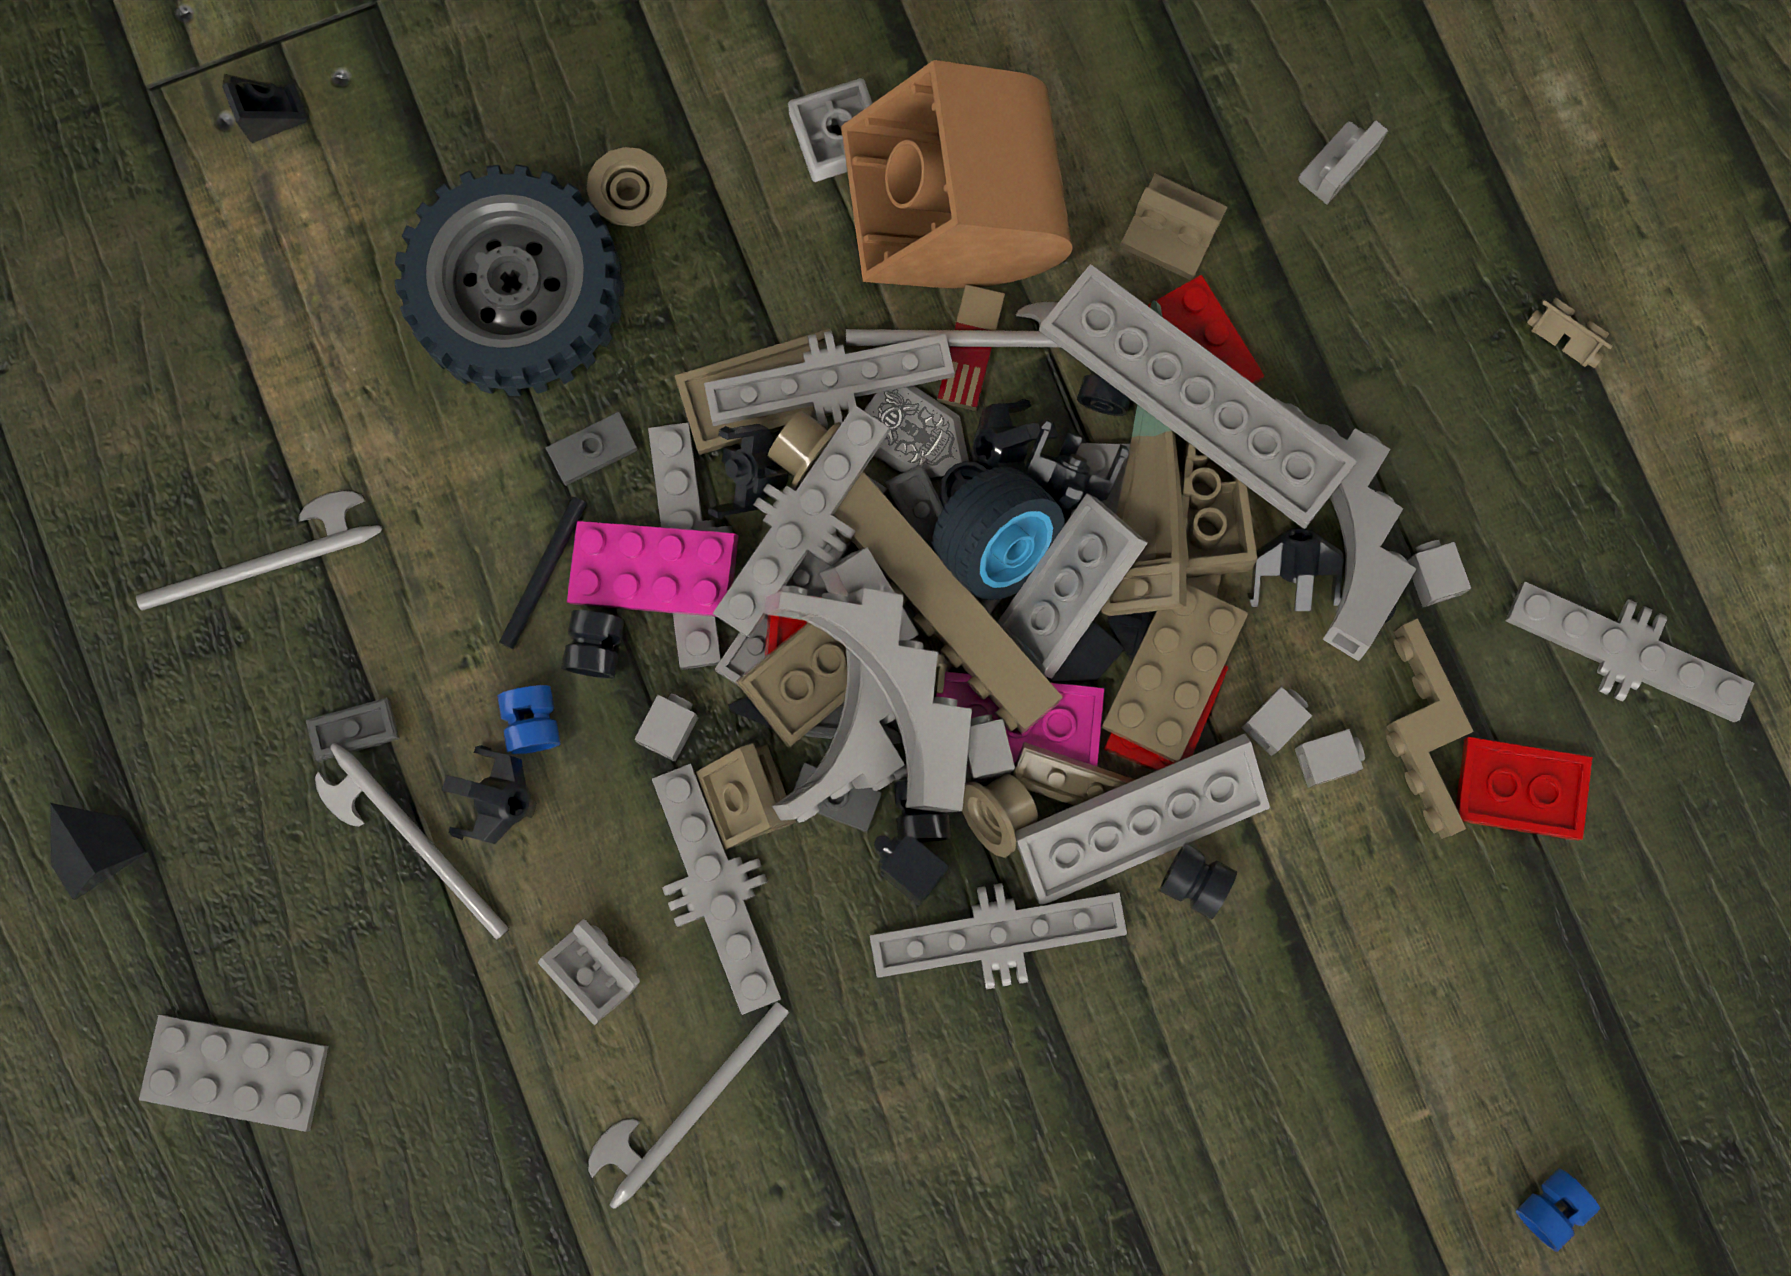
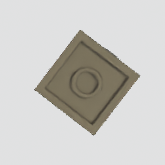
(1173, 226)
(742, 793)

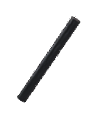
(543, 573)

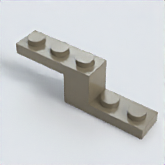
(1428, 729)

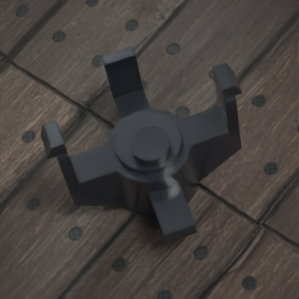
(1001, 443)
(749, 468)
(1068, 475)
(1298, 558)
(498, 799)

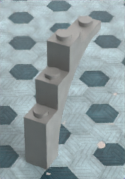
(1372, 574)
(931, 727)
(860, 748)

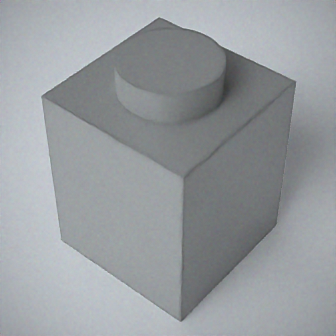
(1438, 573)
(1277, 720)
(667, 726)
(988, 748)
(1330, 757)

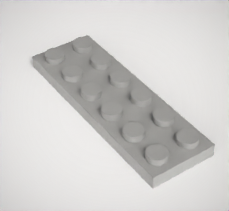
(1142, 819)

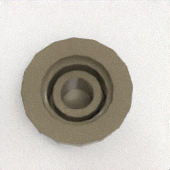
(627, 186)
(800, 445)
(998, 812)

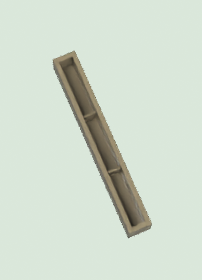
(947, 609)

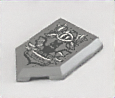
(919, 432)

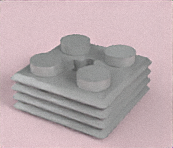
(813, 123)

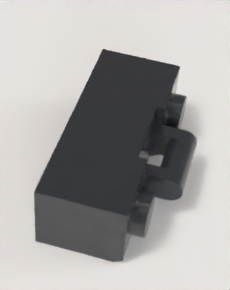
(909, 866)

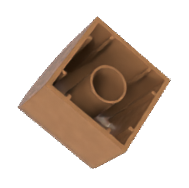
(957, 180)

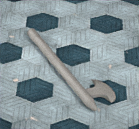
(963, 338)
(329, 508)
(341, 802)
(614, 1144)

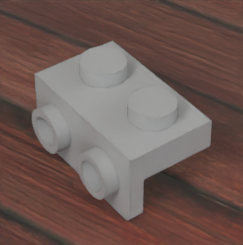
(590, 971)

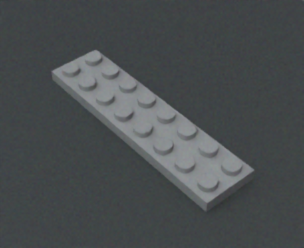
(1197, 396)

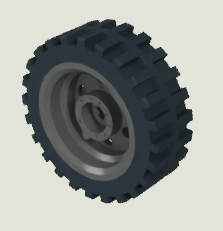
(454, 243)

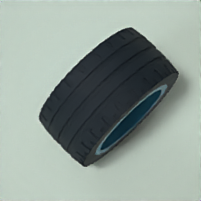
(996, 531)

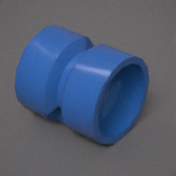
(529, 734)
(1547, 1221)

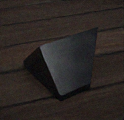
(263, 107)
(89, 847)

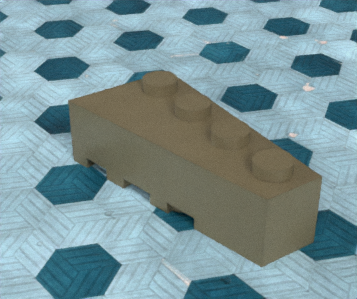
(1215, 517)

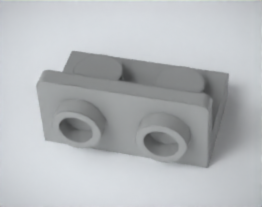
(1341, 159)

